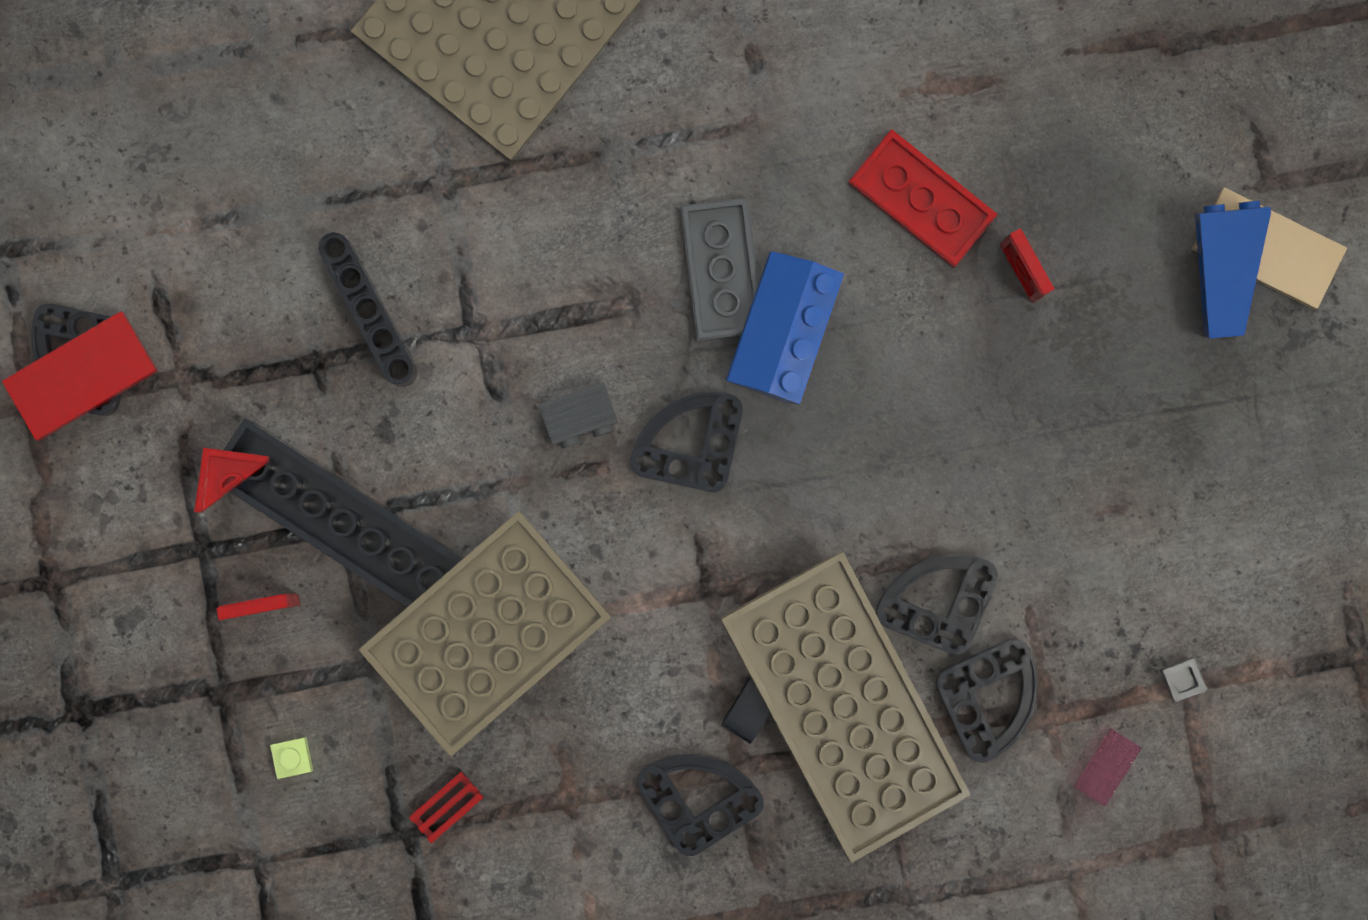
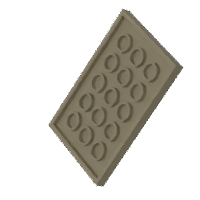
(485, 633)

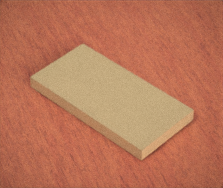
(1293, 257)

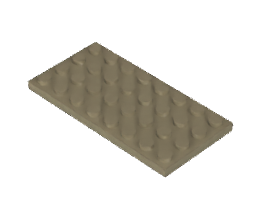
(845, 706)

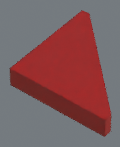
(223, 472)

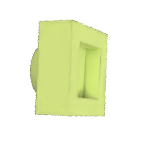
(291, 757)

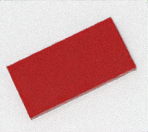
(922, 198)
(79, 376)

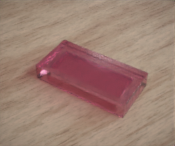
(1107, 767)

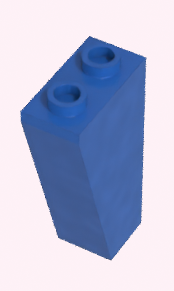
(1228, 264)

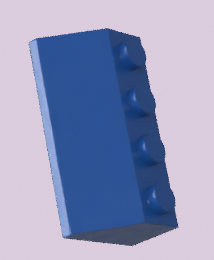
(784, 327)

